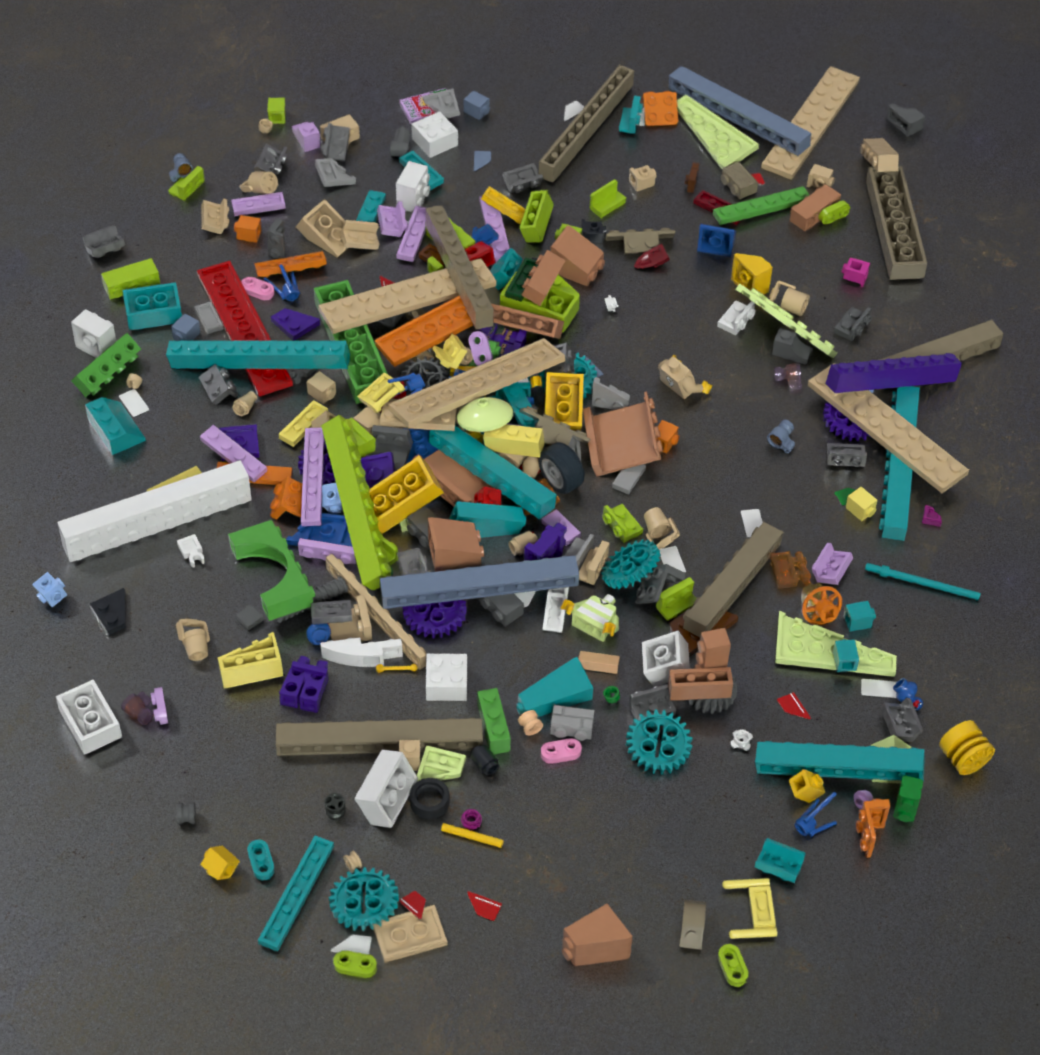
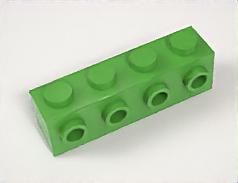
(106, 364)

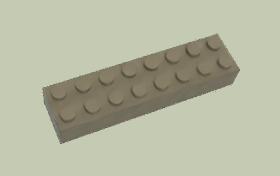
(896, 224)

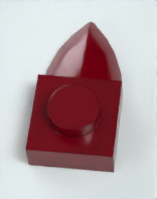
(652, 257)

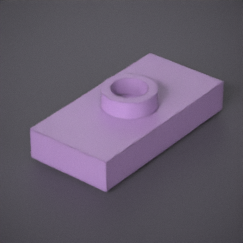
(555, 517)

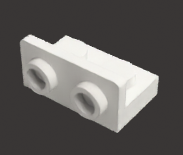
(737, 317)

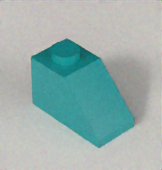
(506, 268)

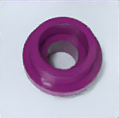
(471, 814)

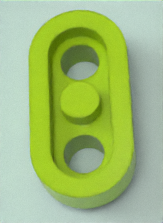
(834, 212)
(353, 965)
(733, 967)

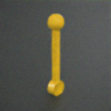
(380, 668)

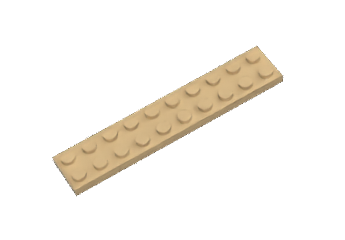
(814, 117)
(397, 298)
(476, 383)
(894, 434)

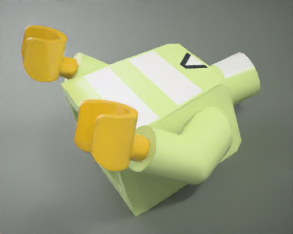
(594, 616)

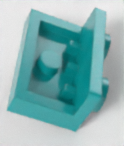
(631, 117)
(780, 860)

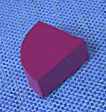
(931, 517)

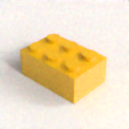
(564, 398)

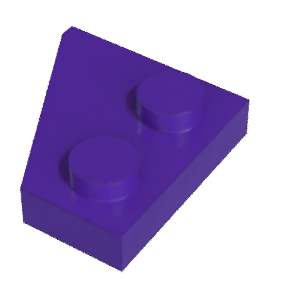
(294, 323)

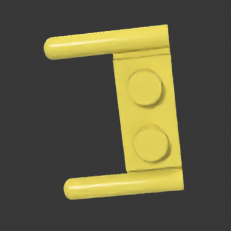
(761, 908)

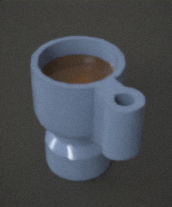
(182, 167)
(780, 436)

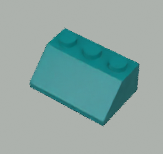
(113, 424)

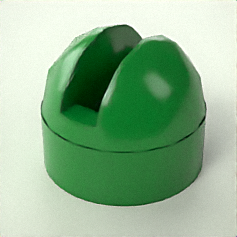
(608, 694)

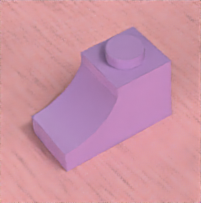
(307, 135)

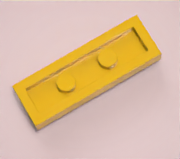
(503, 204)

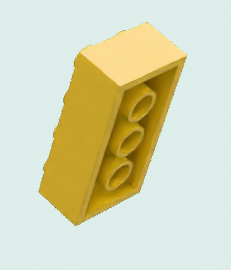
(404, 493)

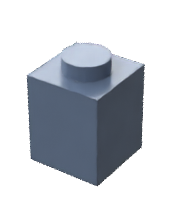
(476, 105)
(185, 328)

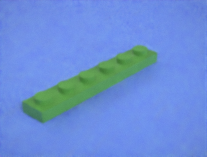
(760, 205)

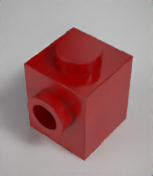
(488, 496)

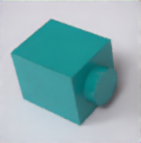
(859, 616)
(845, 655)

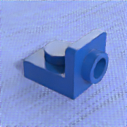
(485, 234)

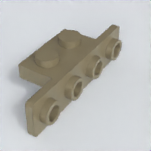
(639, 242)
(553, 431)

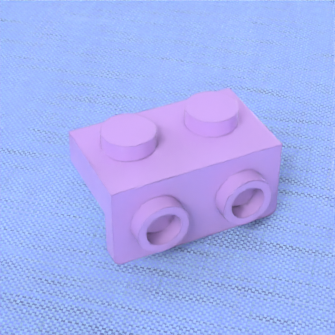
(392, 220)
(831, 565)

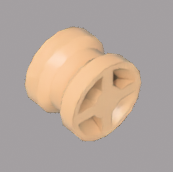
(530, 722)

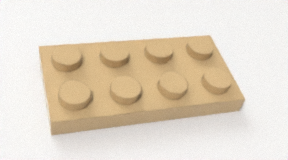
(445, 421)

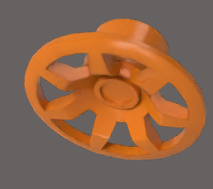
(824, 607)

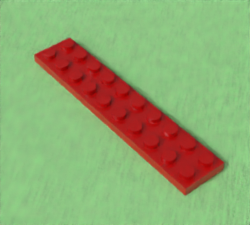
(240, 321)

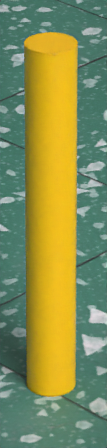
(472, 835)

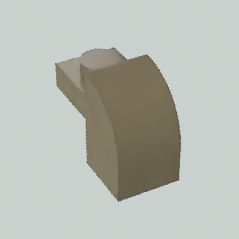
(693, 924)

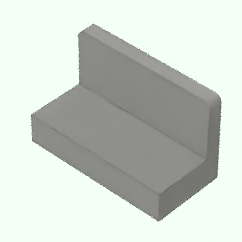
(580, 549)

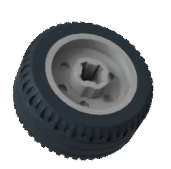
(561, 468)

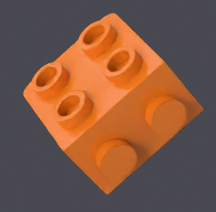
(660, 108)
(287, 498)
(872, 816)

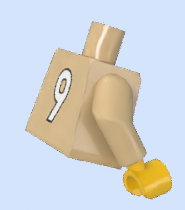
(680, 378)

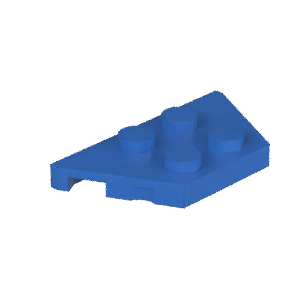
(332, 530)

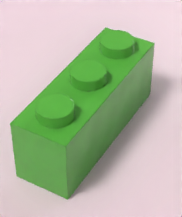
(493, 721)

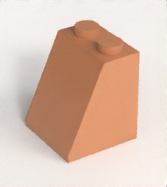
(581, 256)
(454, 544)
(597, 939)

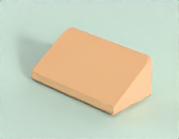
(599, 662)

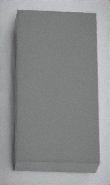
(209, 317)
(628, 478)

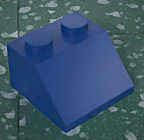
(716, 240)

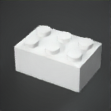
(88, 717)
(386, 788)

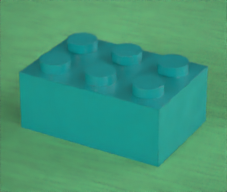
(152, 306)

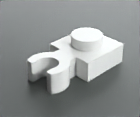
(191, 549)

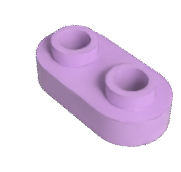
(482, 348)
(159, 713)

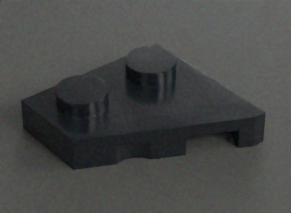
(111, 611)

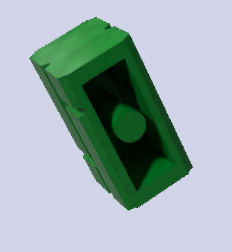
(908, 798)

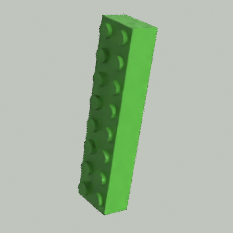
(364, 362)

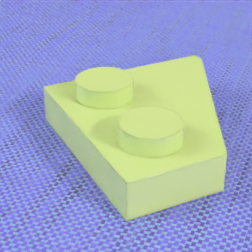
(440, 764)

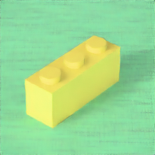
(515, 440)

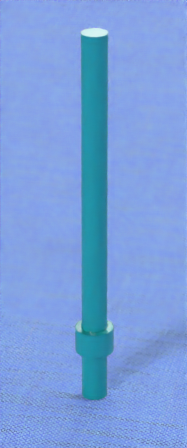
(885, 571)

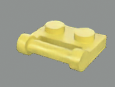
(380, 387)

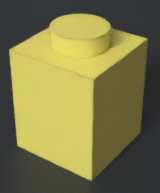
(861, 504)

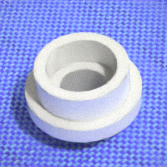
(611, 303)

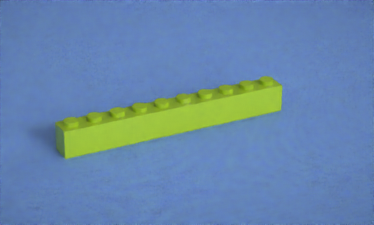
(356, 502)

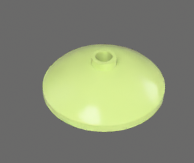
(484, 414)

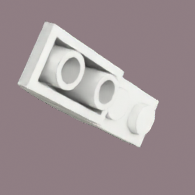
(354, 653)

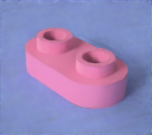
(258, 288)
(561, 751)

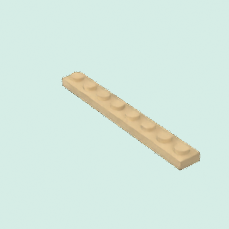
(377, 613)

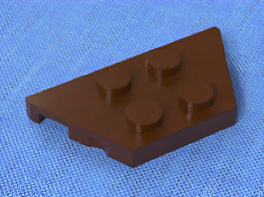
(677, 624)

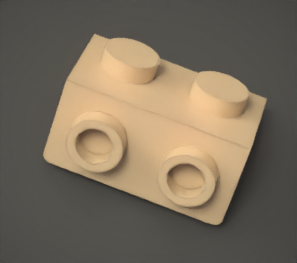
(215, 216)

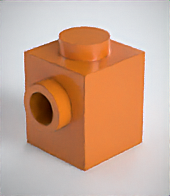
(248, 228)
(668, 434)

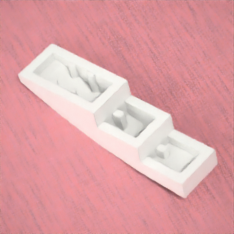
(554, 616)

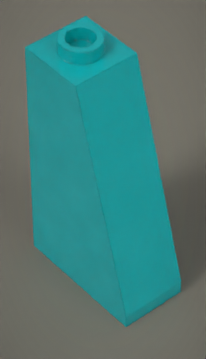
(489, 518)
(562, 687)

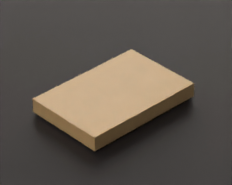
(409, 935)

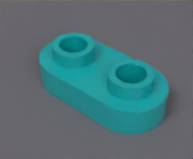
(260, 861)

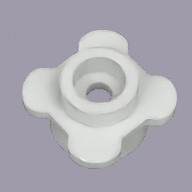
(741, 735)

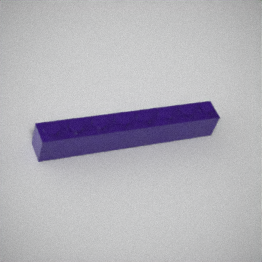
(893, 373)

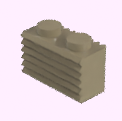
(739, 180)

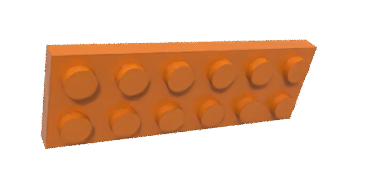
(424, 332)

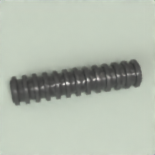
(322, 594)

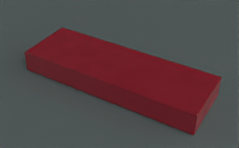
(710, 202)

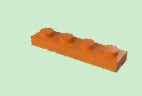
(293, 263)

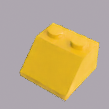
(751, 272)

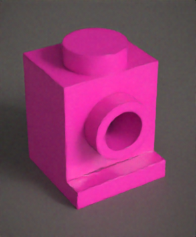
(856, 271)

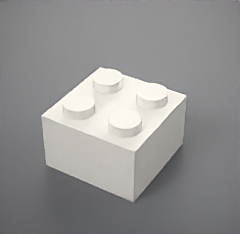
(434, 134)
(413, 186)
(93, 333)
(663, 655)
(446, 677)

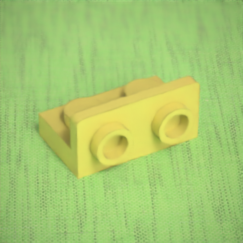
(452, 352)

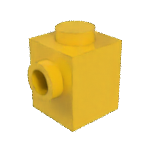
(807, 786)
(219, 862)

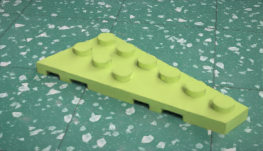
(720, 138)
(786, 318)
(813, 647)

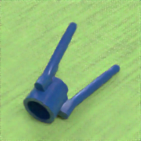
(289, 291)
(414, 383)
(806, 823)

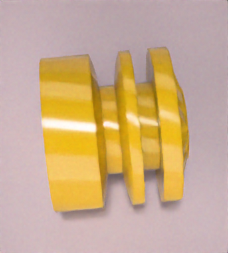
(967, 747)

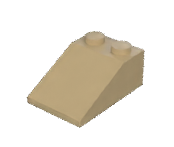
(324, 228)

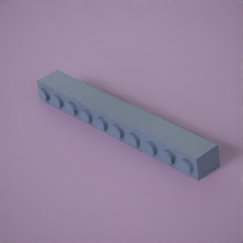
(740, 111)
(479, 582)

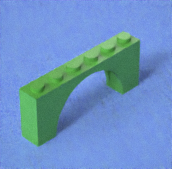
(266, 541)

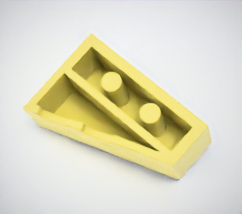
(252, 663)

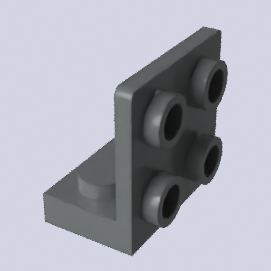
(393, 440)
(652, 585)

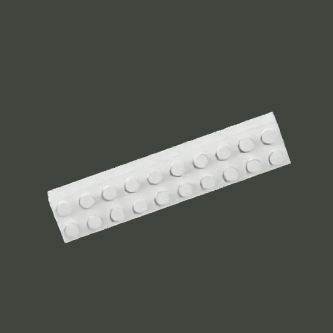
(154, 511)

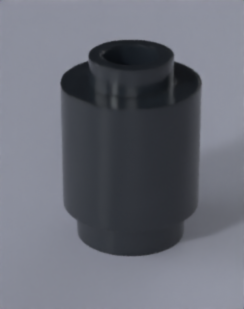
(484, 760)

